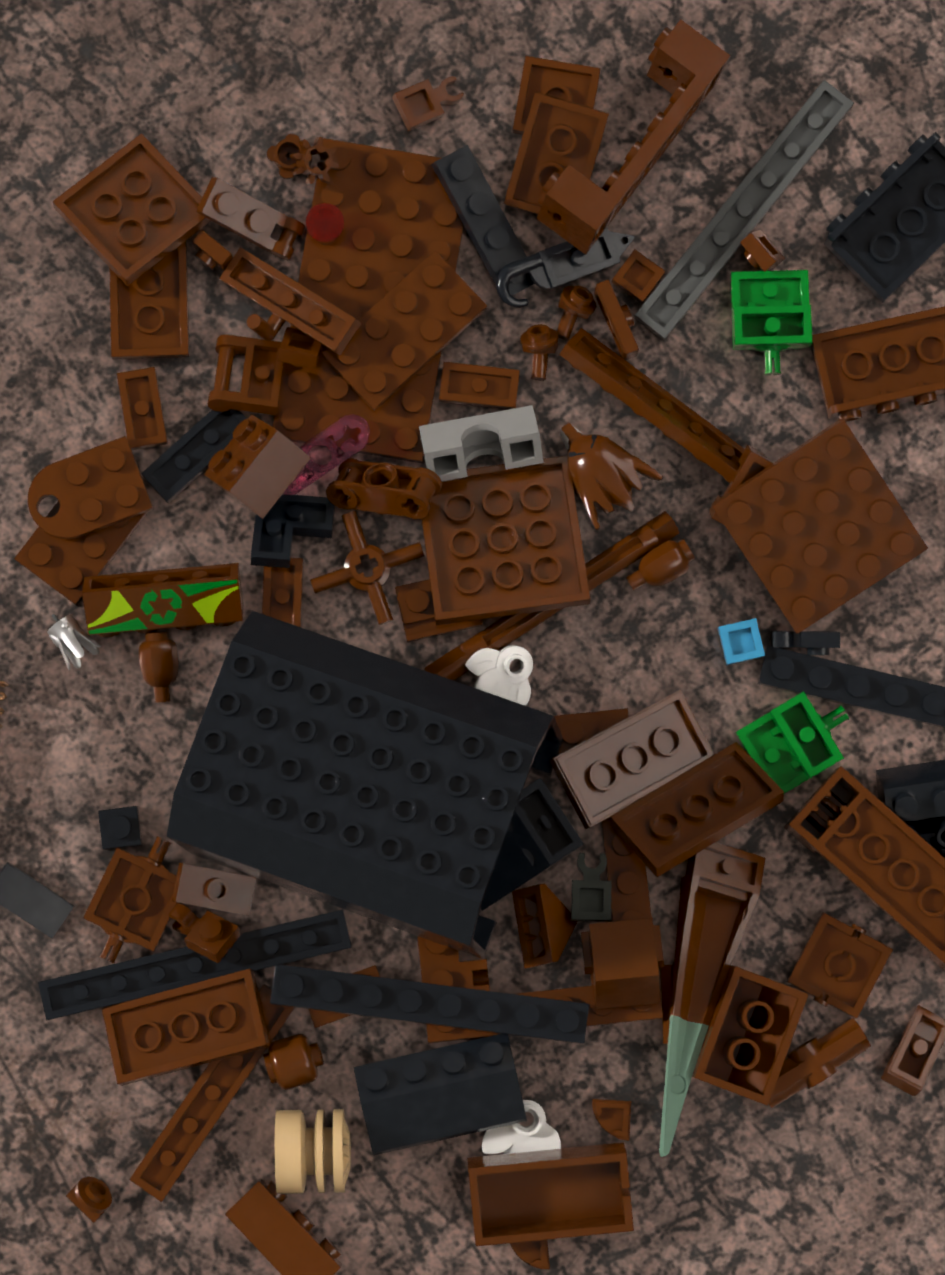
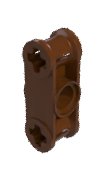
(384, 488)

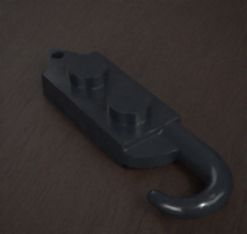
(562, 265)

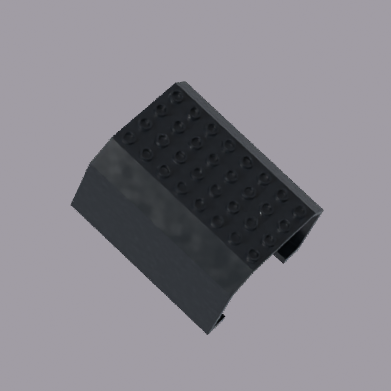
(358, 780)

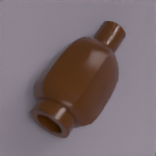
(662, 564)
(159, 663)

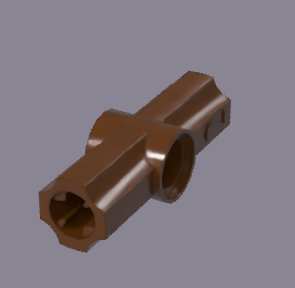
(818, 1060)

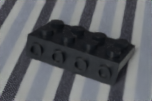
(896, 223)

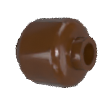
(293, 1061)

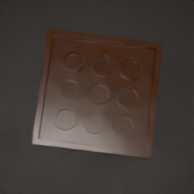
(819, 526)
(505, 543)

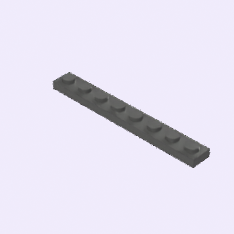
(743, 210)

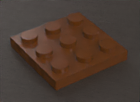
(132, 209)

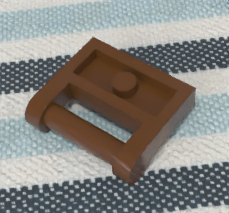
(260, 375)

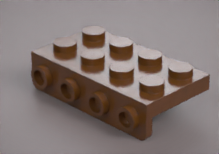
(882, 364)

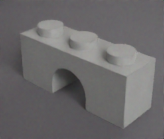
(504, 433)

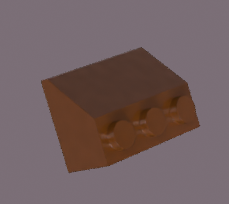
(749, 1034)

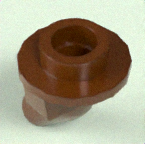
(575, 302)
(540, 341)

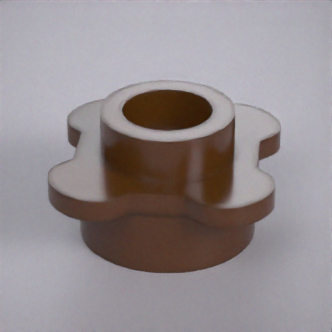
(278, 155)

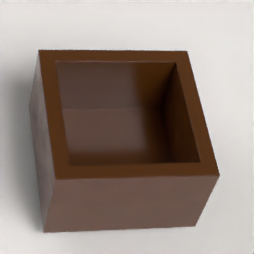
(256, 465)

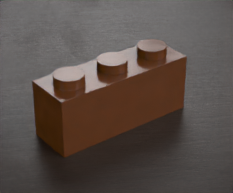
(281, 1234)

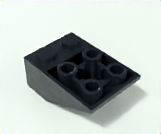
(917, 798)
(534, 842)

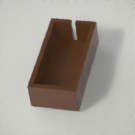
(550, 1194)

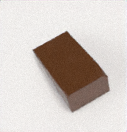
(916, 1052)

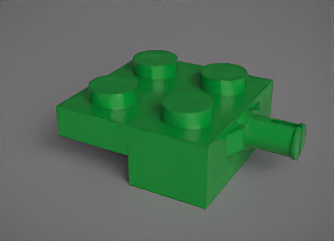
(771, 313)
(793, 741)

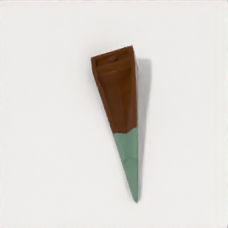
(712, 917)

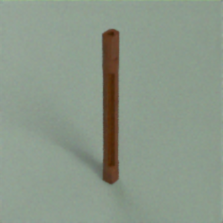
(598, 571)

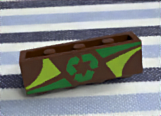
(163, 599)

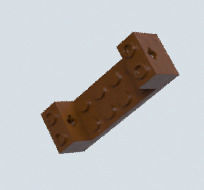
(689, 70)
(877, 856)

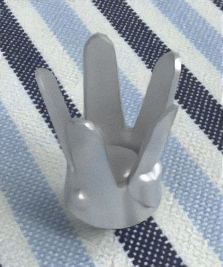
(68, 637)

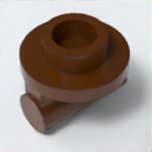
(91, 1197)

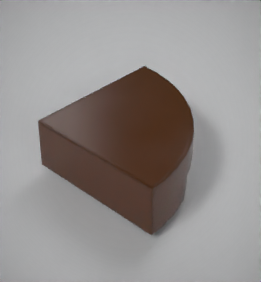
(613, 1116)
(533, 1253)

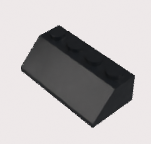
(440, 1094)

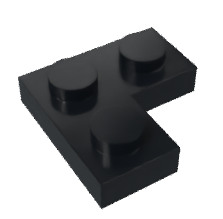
(288, 518)

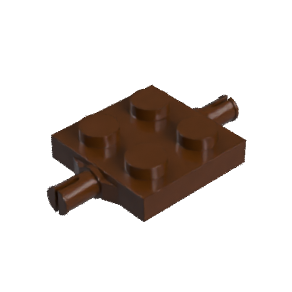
(133, 900)

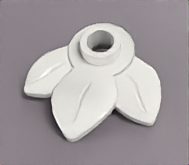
(495, 674)
(518, 1138)

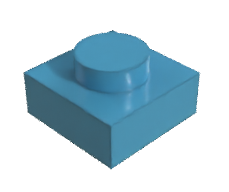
(741, 641)

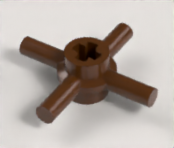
(362, 551)

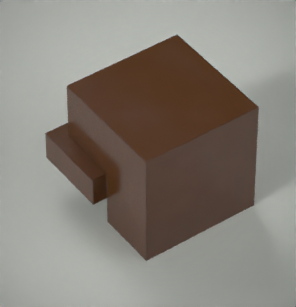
(623, 962)

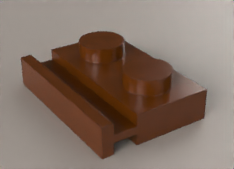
(419, 616)

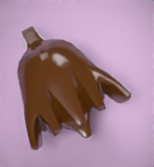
(603, 472)

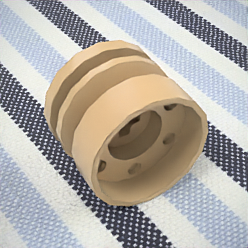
(311, 1151)

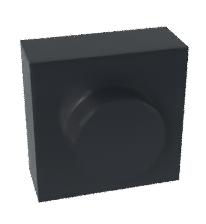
(120, 827)

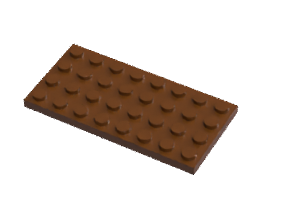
(391, 224)

